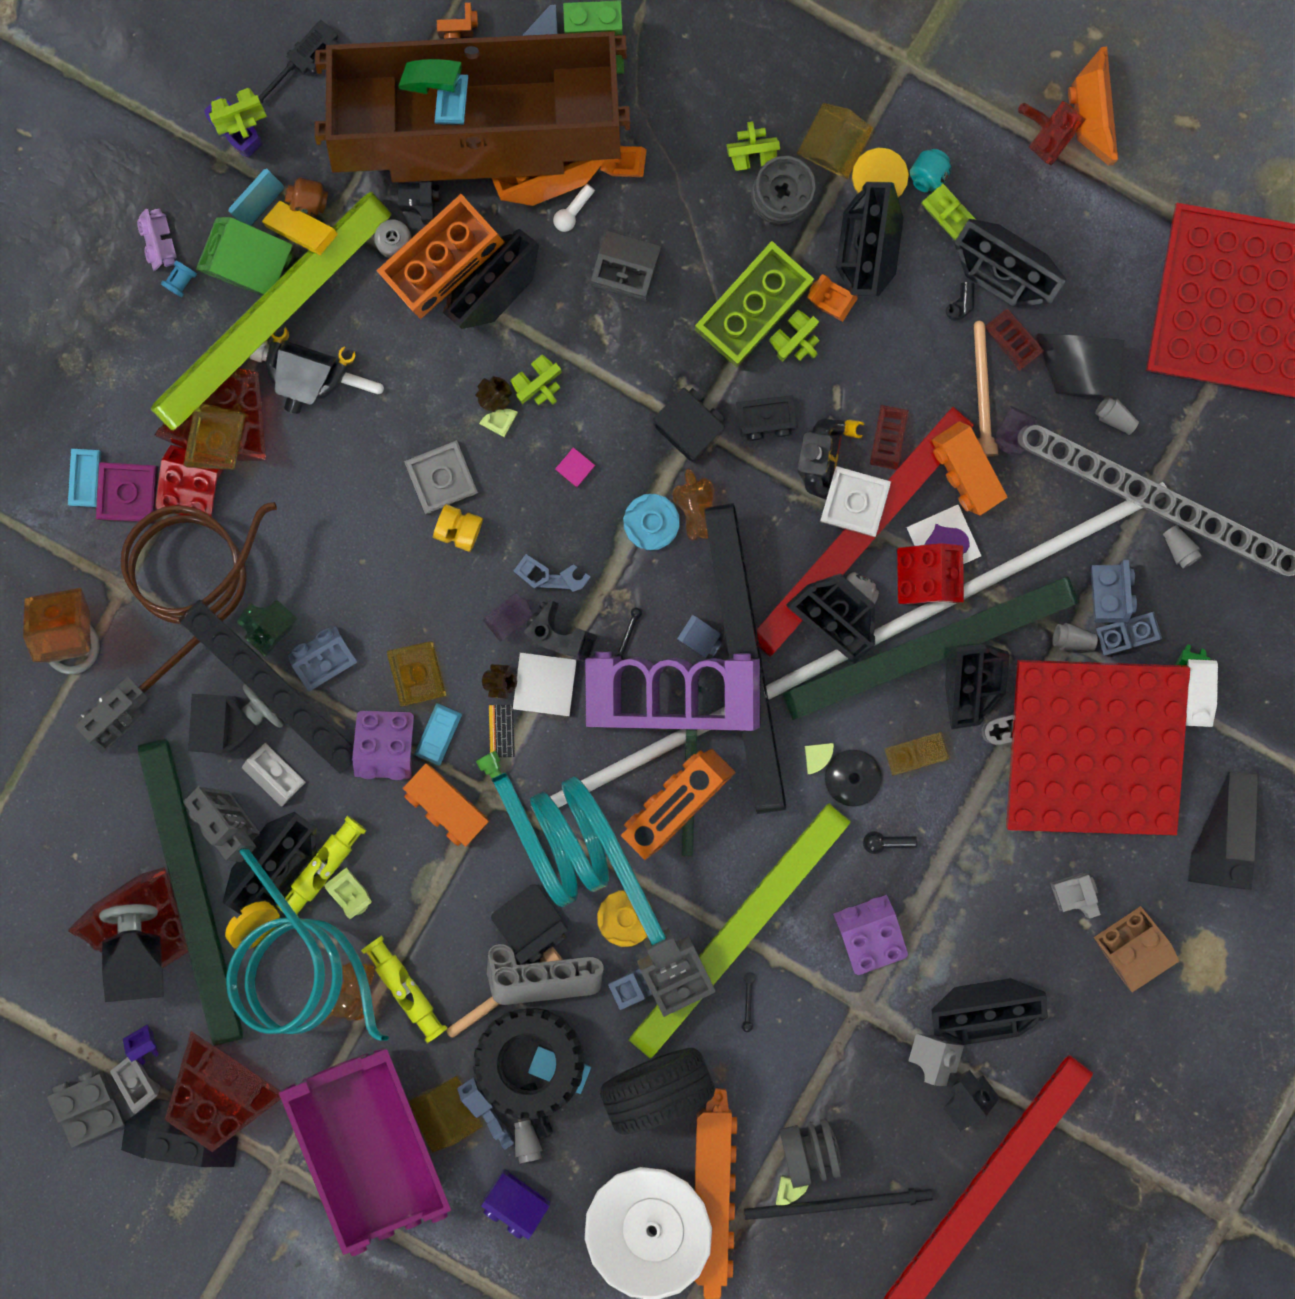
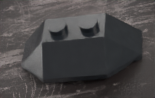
(870, 239)
(1007, 264)
(494, 283)
(838, 614)
(974, 682)
(282, 851)
(988, 1011)
(155, 1139)

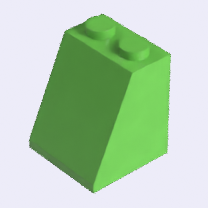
(595, 17)
(244, 256)

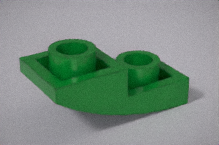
(430, 73)

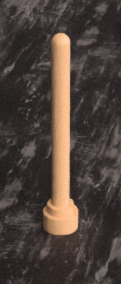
(986, 440)
(487, 1006)

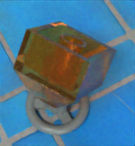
(60, 629)

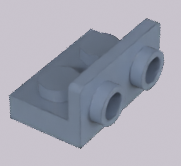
(1113, 592)
(321, 658)

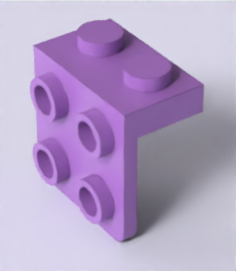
(383, 745)
(871, 935)

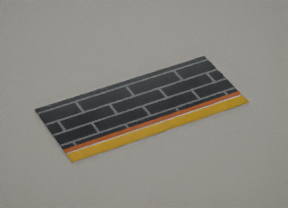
(501, 730)

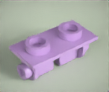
(152, 228)

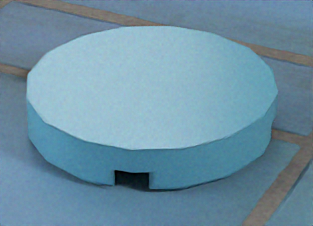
(651, 522)

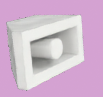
(1202, 693)

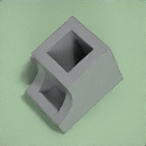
(1077, 893)
(936, 1058)

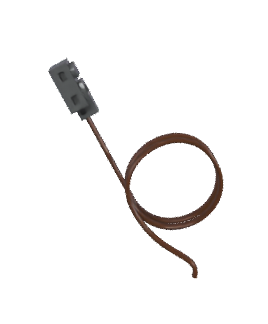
(120, 707)

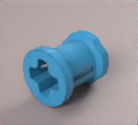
(178, 278)

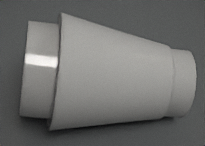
(1116, 415)
(1182, 547)
(1073, 638)
(526, 1142)

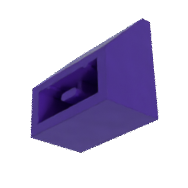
(515, 1205)

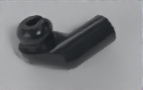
(964, 304)

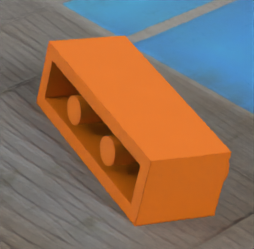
(968, 469)
(445, 805)

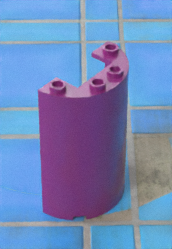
(364, 1150)

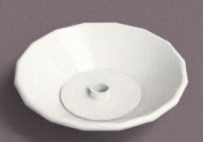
(626, 1250)

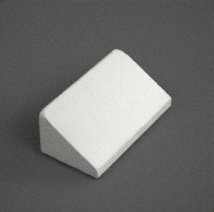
(273, 774)

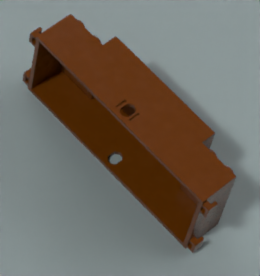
(525, 108)

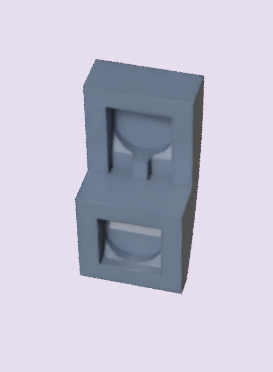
(629, 989)

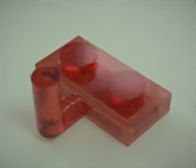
(1055, 131)

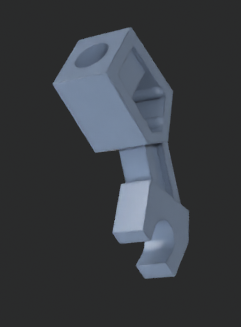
(562, 581)
(475, 1101)

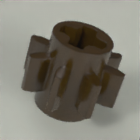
(493, 394)
(499, 681)

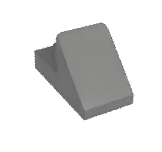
(135, 1084)

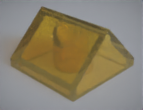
(835, 139)
(214, 438)
(416, 673)
(443, 1115)

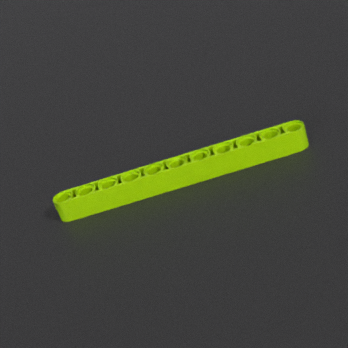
(268, 313)
(749, 919)

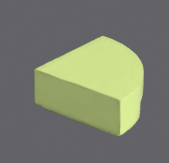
(499, 421)
(818, 756)
(786, 1193)

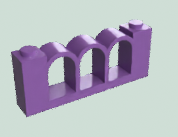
(741, 693)

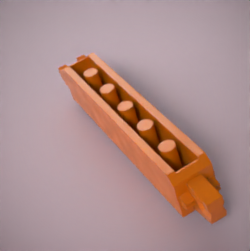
(714, 1186)

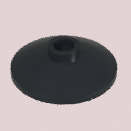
(838, 774)

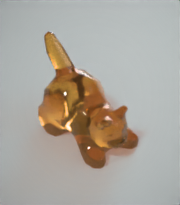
(693, 500)
(349, 1000)

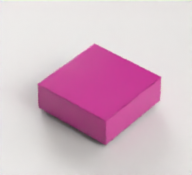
(575, 467)

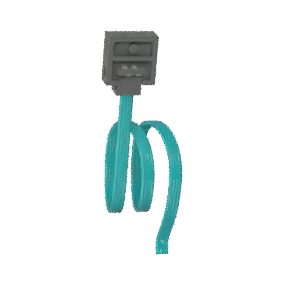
(233, 834)
(672, 967)

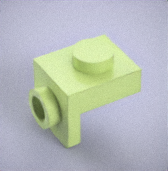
(348, 893)

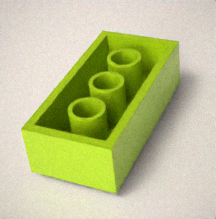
(754, 304)

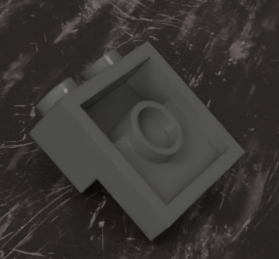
(86, 1107)

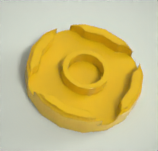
(880, 166)
(251, 918)
(619, 920)

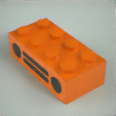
(440, 256)
(676, 805)

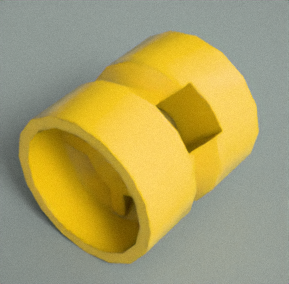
(457, 528)

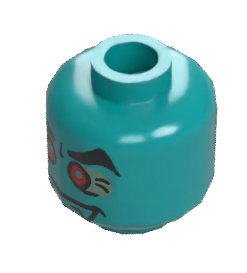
(930, 170)

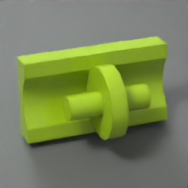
(239, 115)
(740, 151)
(947, 211)
(804, 327)
(527, 389)

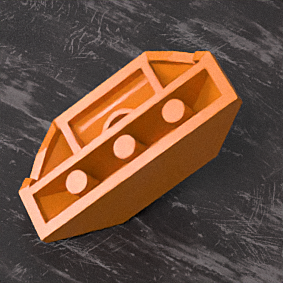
(1093, 100)
(537, 189)

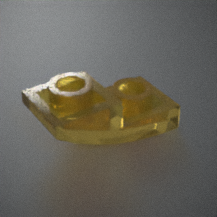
(916, 753)

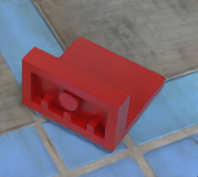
(185, 485)
(930, 574)

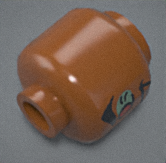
(306, 197)

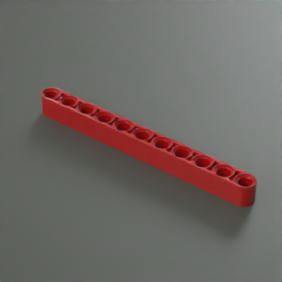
(850, 544)
(992, 1181)

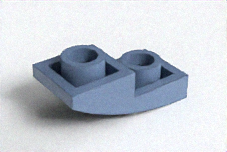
(1129, 634)

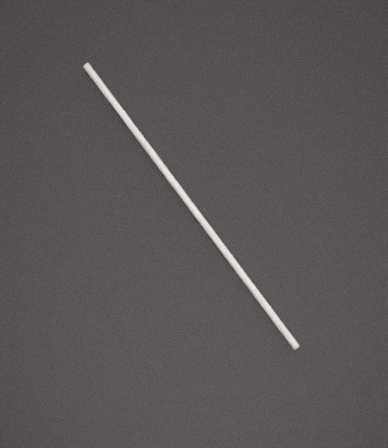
(881, 634)

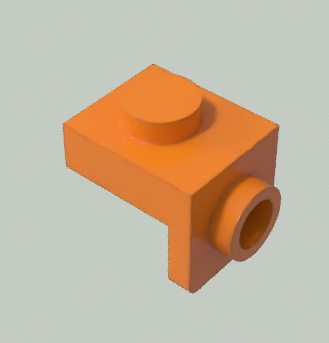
(458, 27)
(630, 164)
(831, 298)

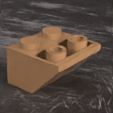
(1136, 949)

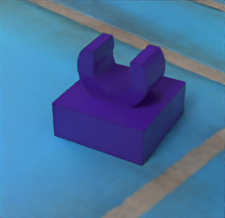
(139, 1044)

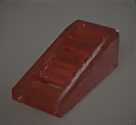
(1012, 353)
(886, 460)

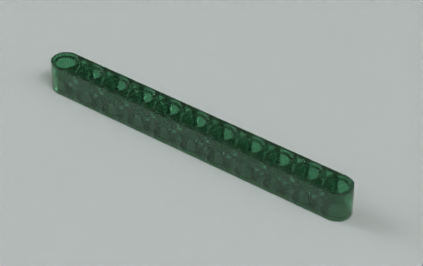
(929, 648)
(189, 890)

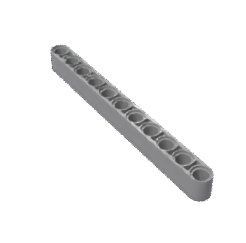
(1146, 496)

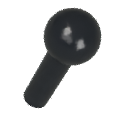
(875, 842)

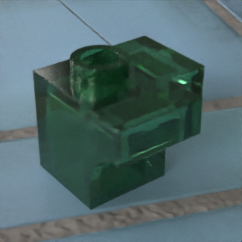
(266, 625)

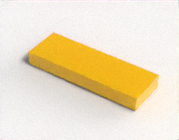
(300, 228)

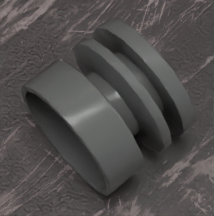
(785, 174)
(810, 1153)

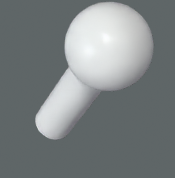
(565, 218)

